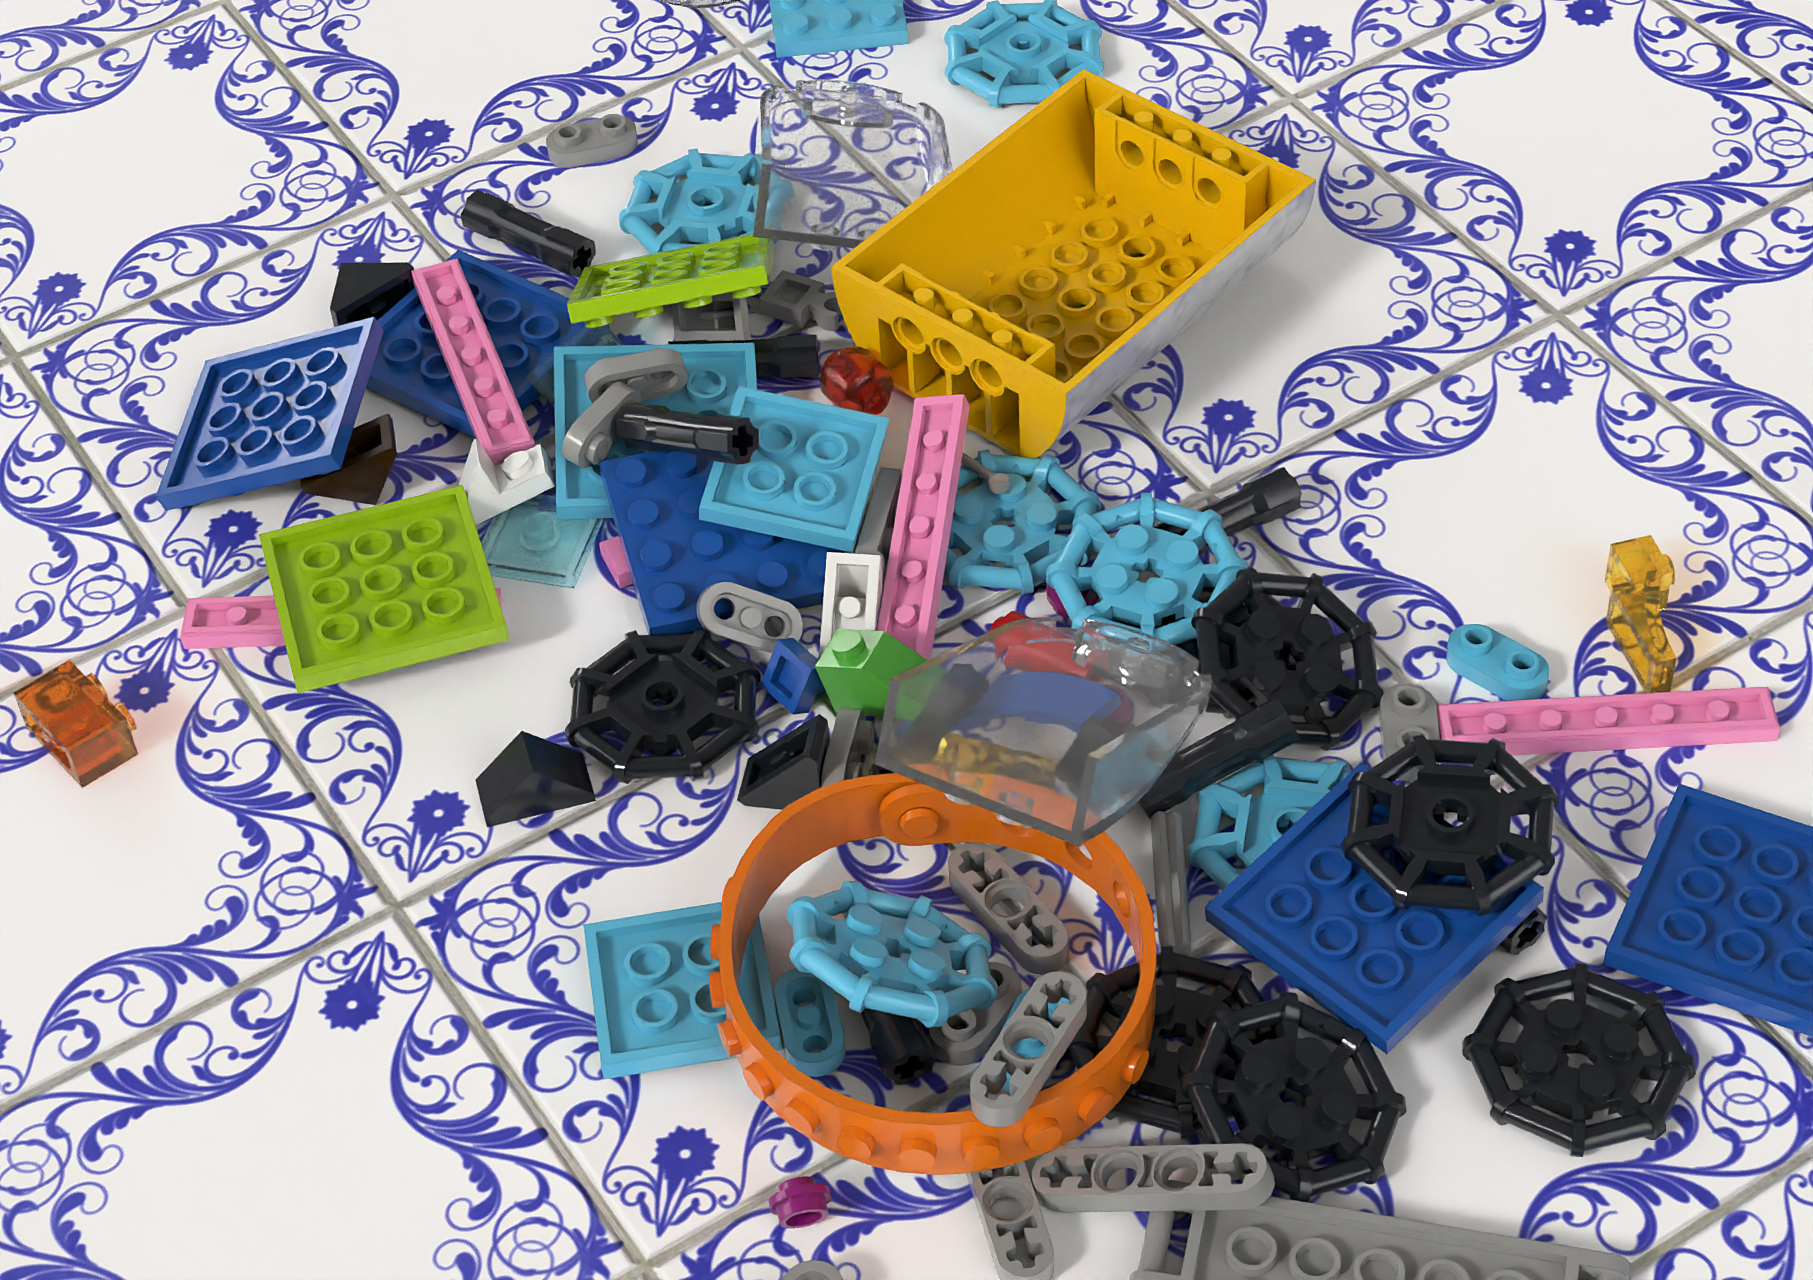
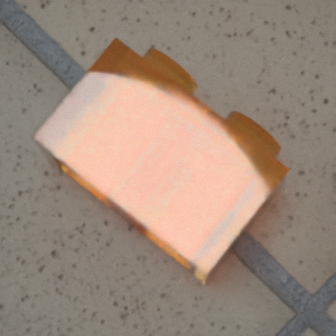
(77, 722)

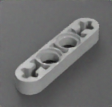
(1153, 1169)

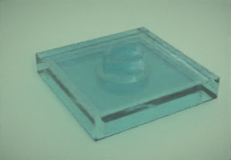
(537, 546)

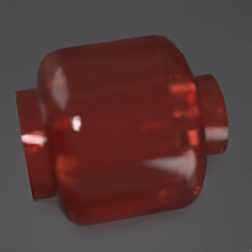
(856, 380)

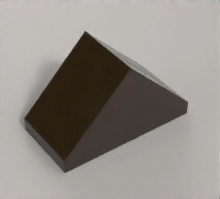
(364, 466)

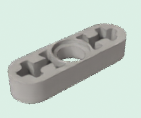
(1009, 930)
(1028, 1074)
(1003, 1232)

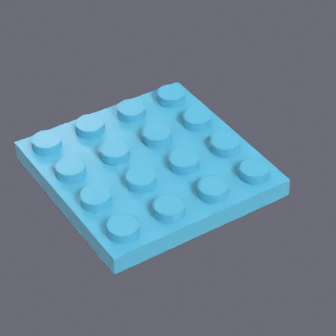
(710, 389)

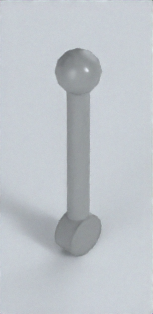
(998, 482)

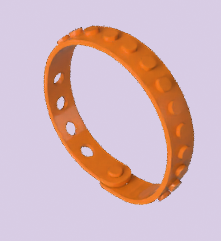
(909, 1139)

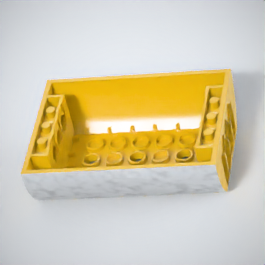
(1051, 217)

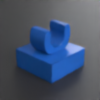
(792, 676)

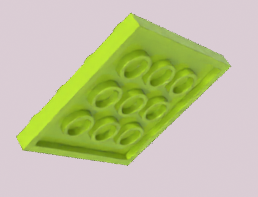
(671, 277)
(382, 588)

